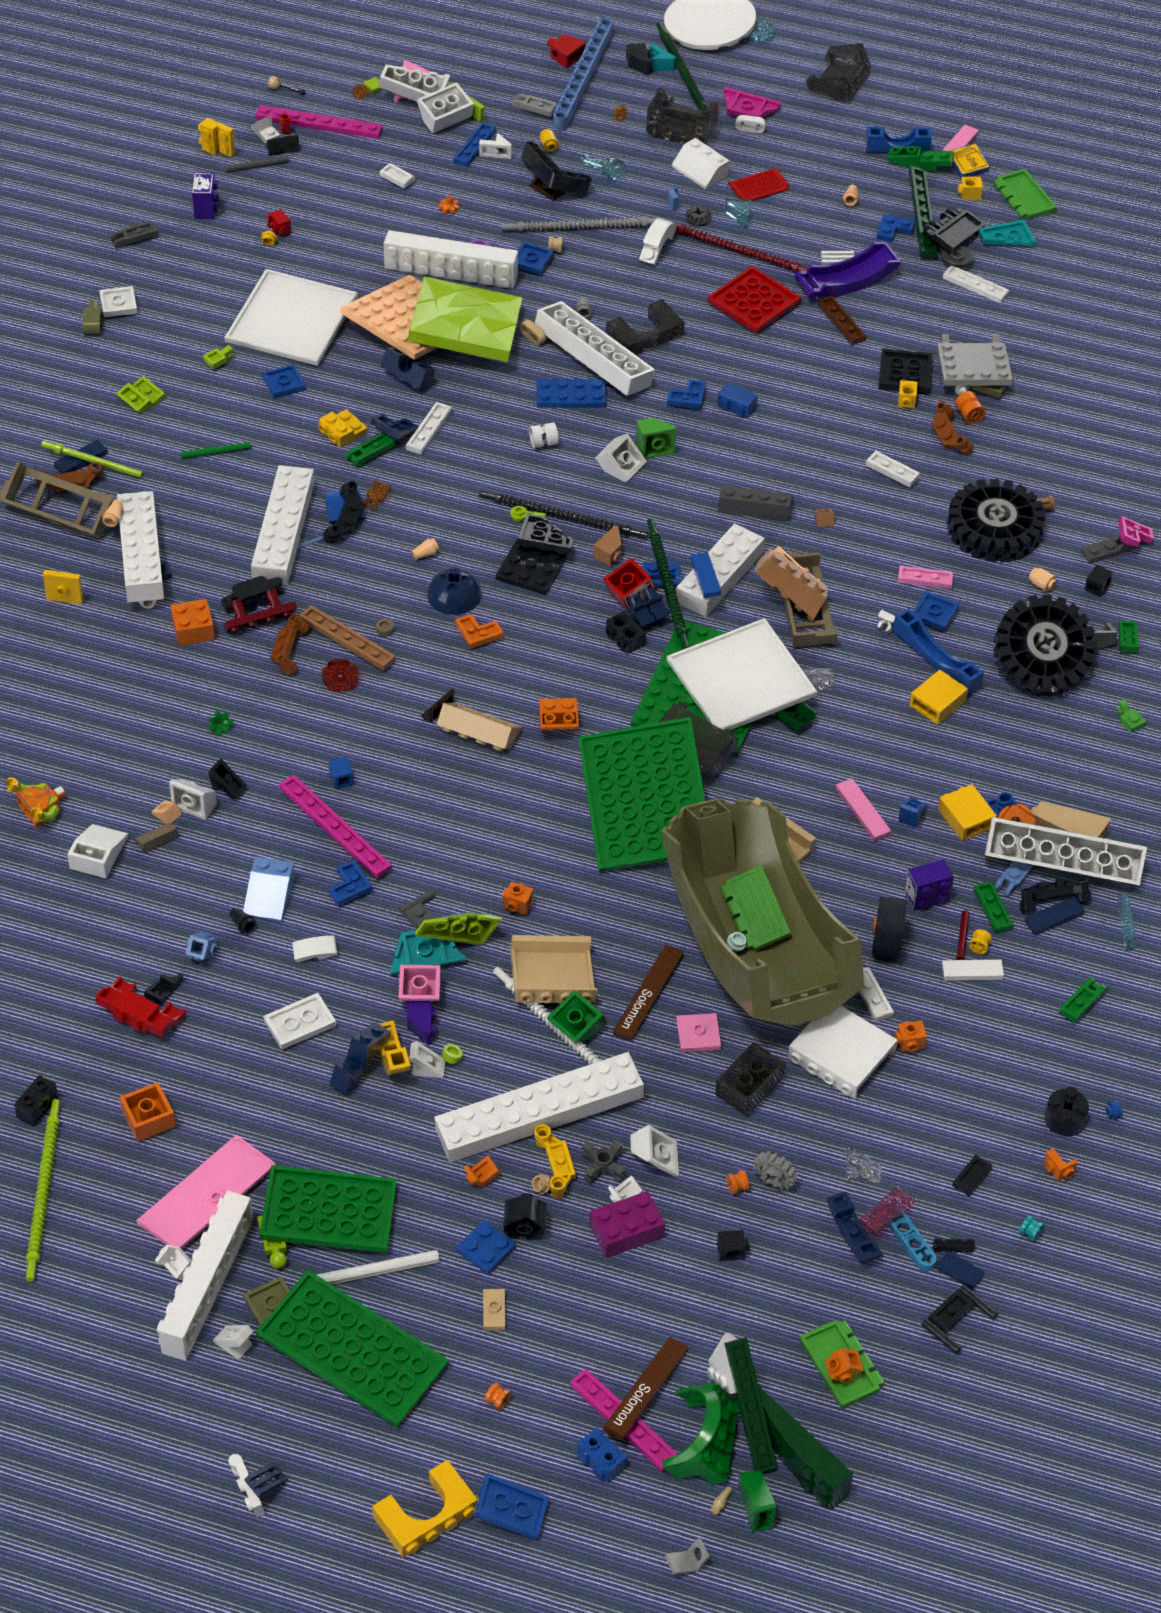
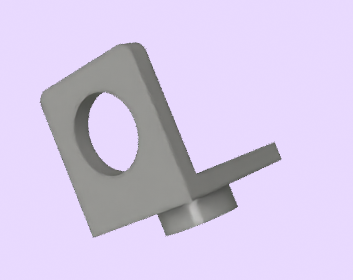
(686, 1561)

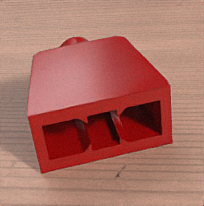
(566, 49)

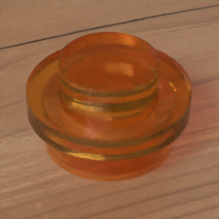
(360, 91)
(620, 112)

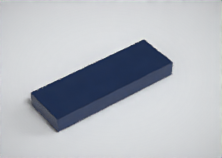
(70, 463)
(1054, 915)

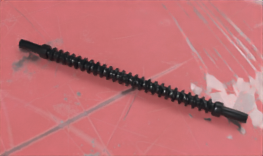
(627, 530)

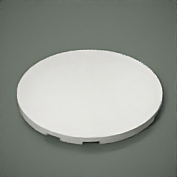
(709, 22)

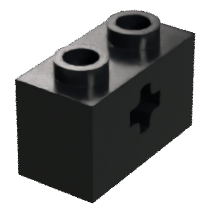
(36, 1100)

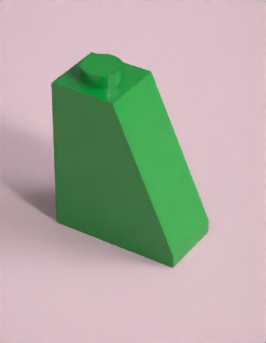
(757, 1501)

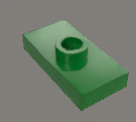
(1128, 636)

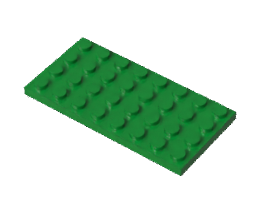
(352, 1348)

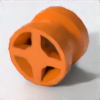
(737, 1182)
(498, 1396)

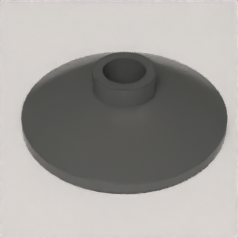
(959, 256)

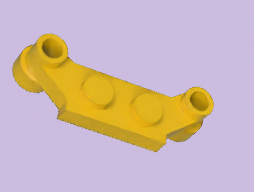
(558, 1159)

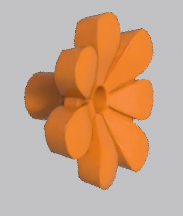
(449, 205)

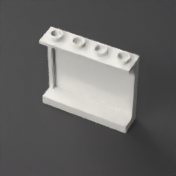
(842, 1049)

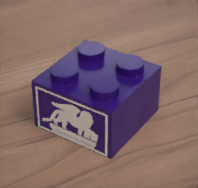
(205, 195)
(929, 884)

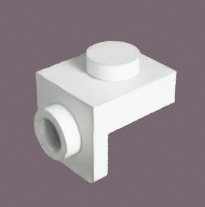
(626, 1189)
(174, 1260)

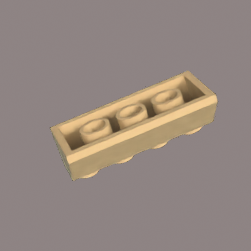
(478, 725)

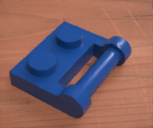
(652, 570)

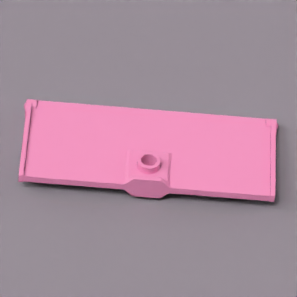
(194, 1200)

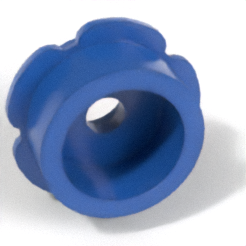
(1113, 1109)

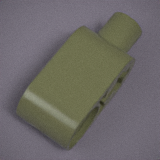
(92, 318)

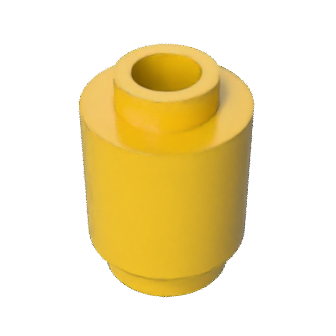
(548, 140)

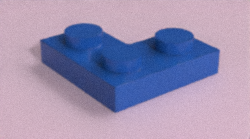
(892, 224)
(688, 398)
(353, 885)

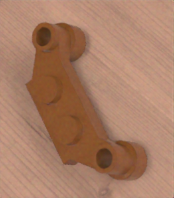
(947, 432)
(81, 478)
(284, 643)

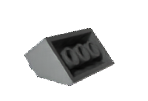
(754, 503)

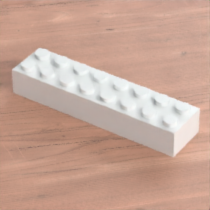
(451, 259)
(594, 348)
(283, 523)
(140, 547)
(1065, 851)
(205, 1275)

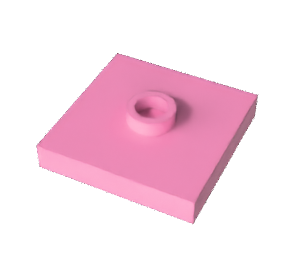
(698, 1032)

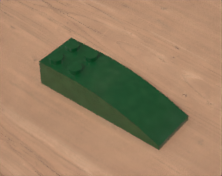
(805, 1456)

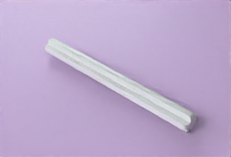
(381, 1267)

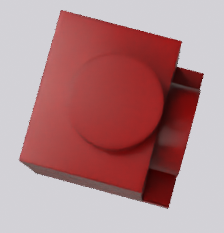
(279, 222)

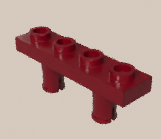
(242, 619)

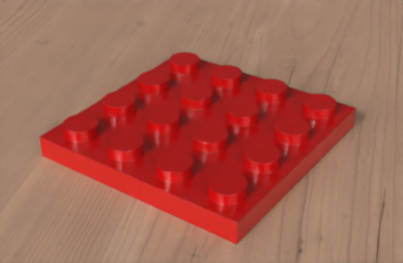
(754, 299)

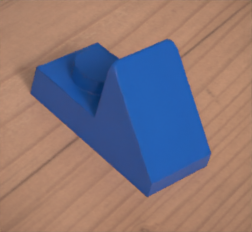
(911, 811)

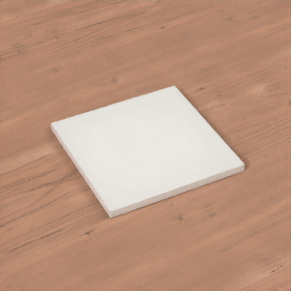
(290, 317)
(741, 675)

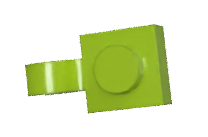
(218, 357)

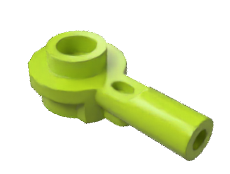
(518, 513)

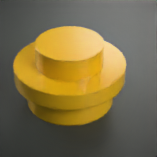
(268, 238)

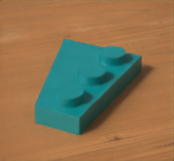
(1010, 233)

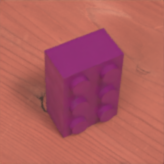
(626, 1224)

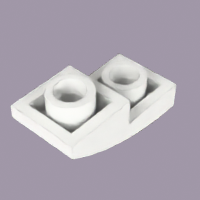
(318, 947)

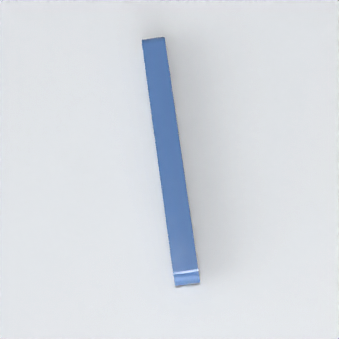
(582, 74)

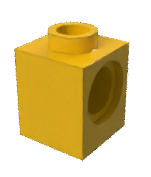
(970, 188)
(907, 394)

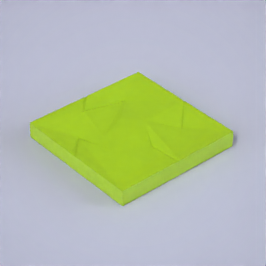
(465, 319)

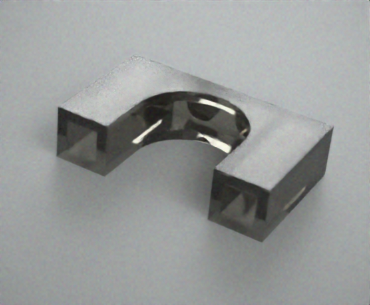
(668, 326)

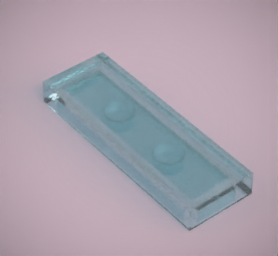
(1126, 921)

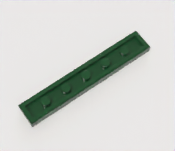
(750, 1405)

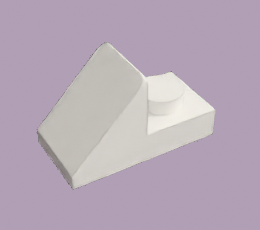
(265, 130)
(497, 149)
(426, 1061)
(234, 1339)

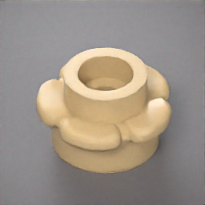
(541, 1183)

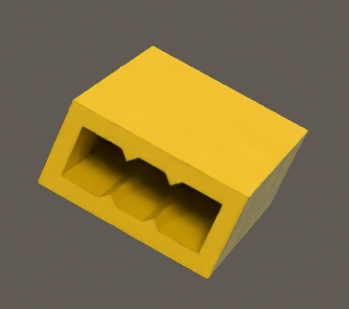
(938, 697)
(966, 812)

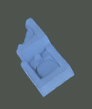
(672, 197)

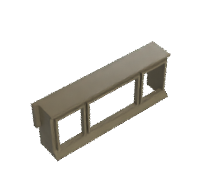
(12, 487)
(810, 638)

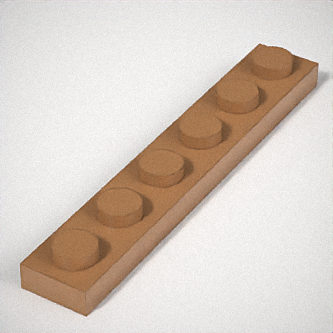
(348, 638)

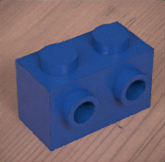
(601, 1455)

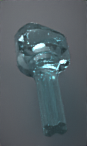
(609, 166)

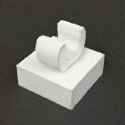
(886, 619)

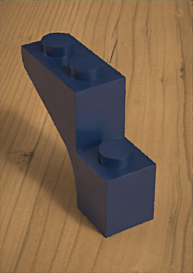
(360, 1053)

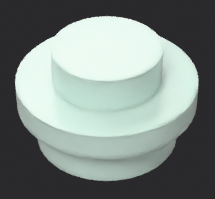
(736, 941)

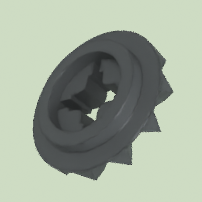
(693, 218)

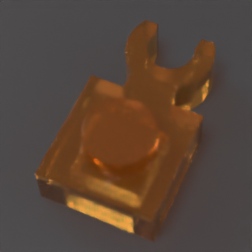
(377, 492)

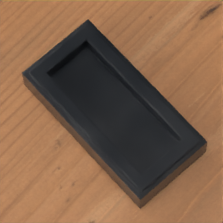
(972, 1175)

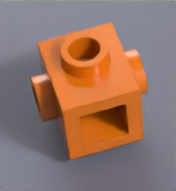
(518, 898)
(911, 1036)
(844, 1365)

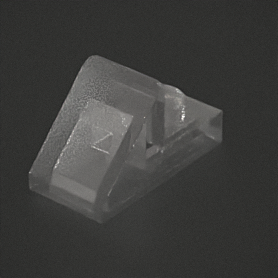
(863, 1166)

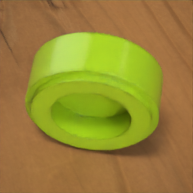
(451, 1054)

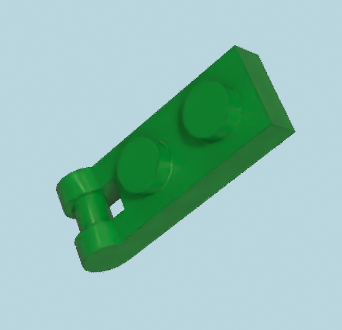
(370, 449)
(1082, 1000)

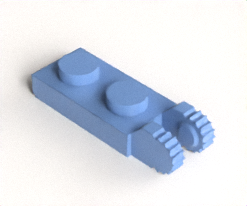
(1014, 876)

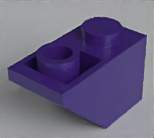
(420, 1019)

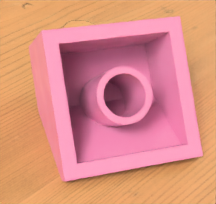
(419, 983)

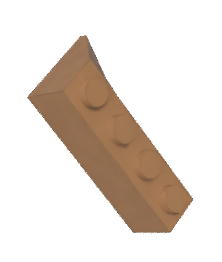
(792, 582)

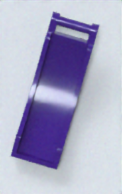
(849, 274)

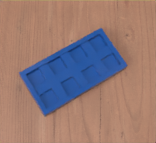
(571, 393)

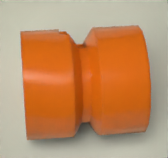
(970, 407)

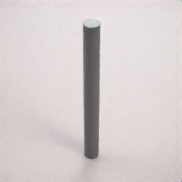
(257, 163)

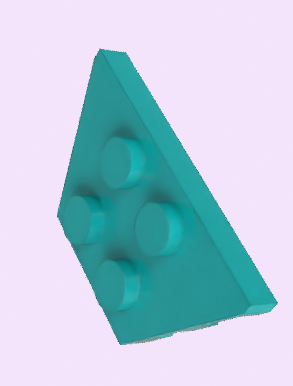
(424, 951)

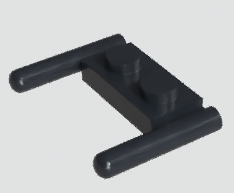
(952, 1311)

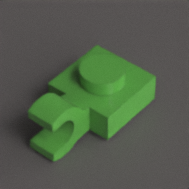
(1130, 719)

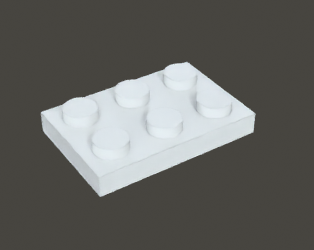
(299, 1021)

